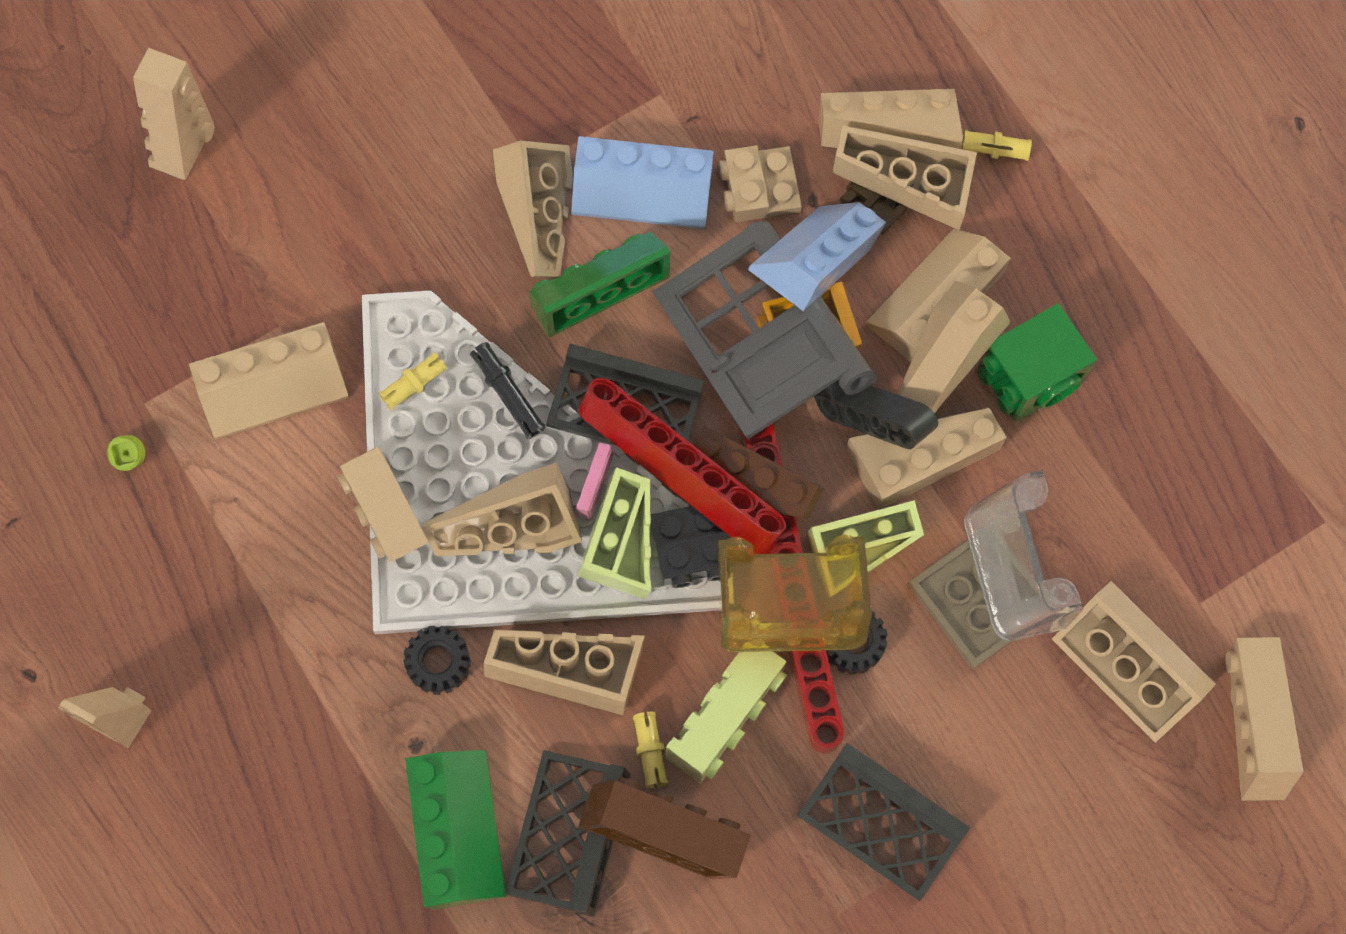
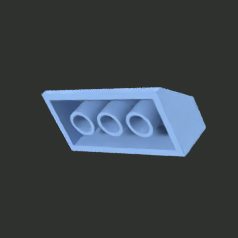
(642, 182)
(818, 251)

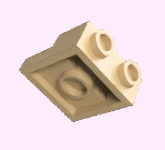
(759, 183)

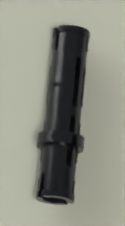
(501, 381)

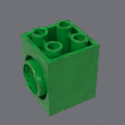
(1036, 363)

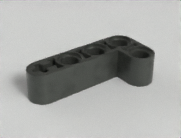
(878, 414)

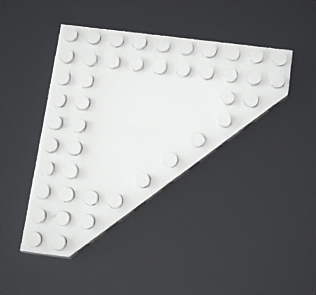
(462, 443)

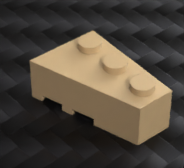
(382, 505)

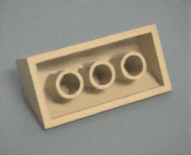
(957, 258)
(269, 380)
(1134, 662)

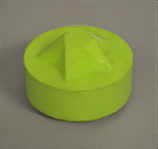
(126, 452)

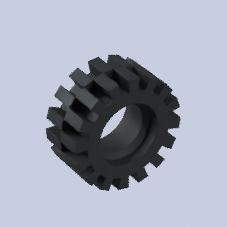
(868, 657)
(437, 681)

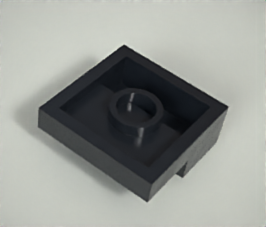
(686, 546)

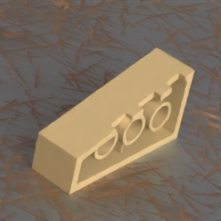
(171, 113)
(909, 114)
(897, 472)
(567, 666)
(1263, 719)

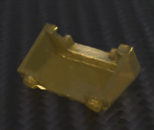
(793, 597)

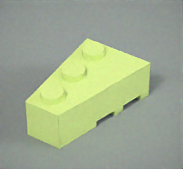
(884, 532)
(620, 539)

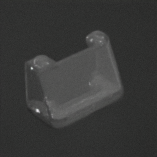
(1008, 564)

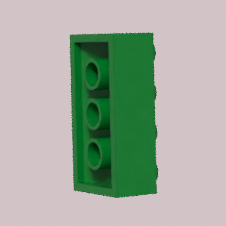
(600, 282)
(455, 828)

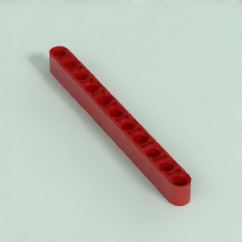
(806, 682)

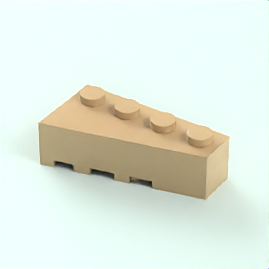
(909, 171)

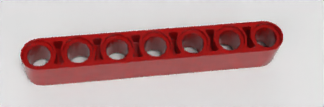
(681, 465)

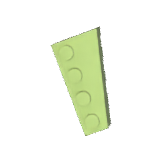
(724, 713)

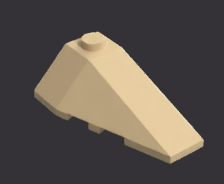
(534, 191)
(952, 343)
(516, 515)
(109, 712)

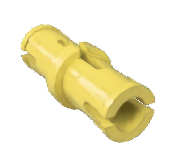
(1018, 147)
(412, 381)
(650, 750)

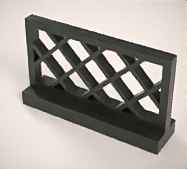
(625, 374)
(902, 795)
(595, 848)

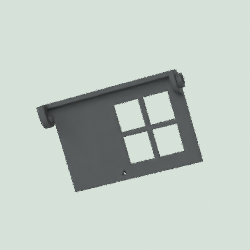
(776, 363)

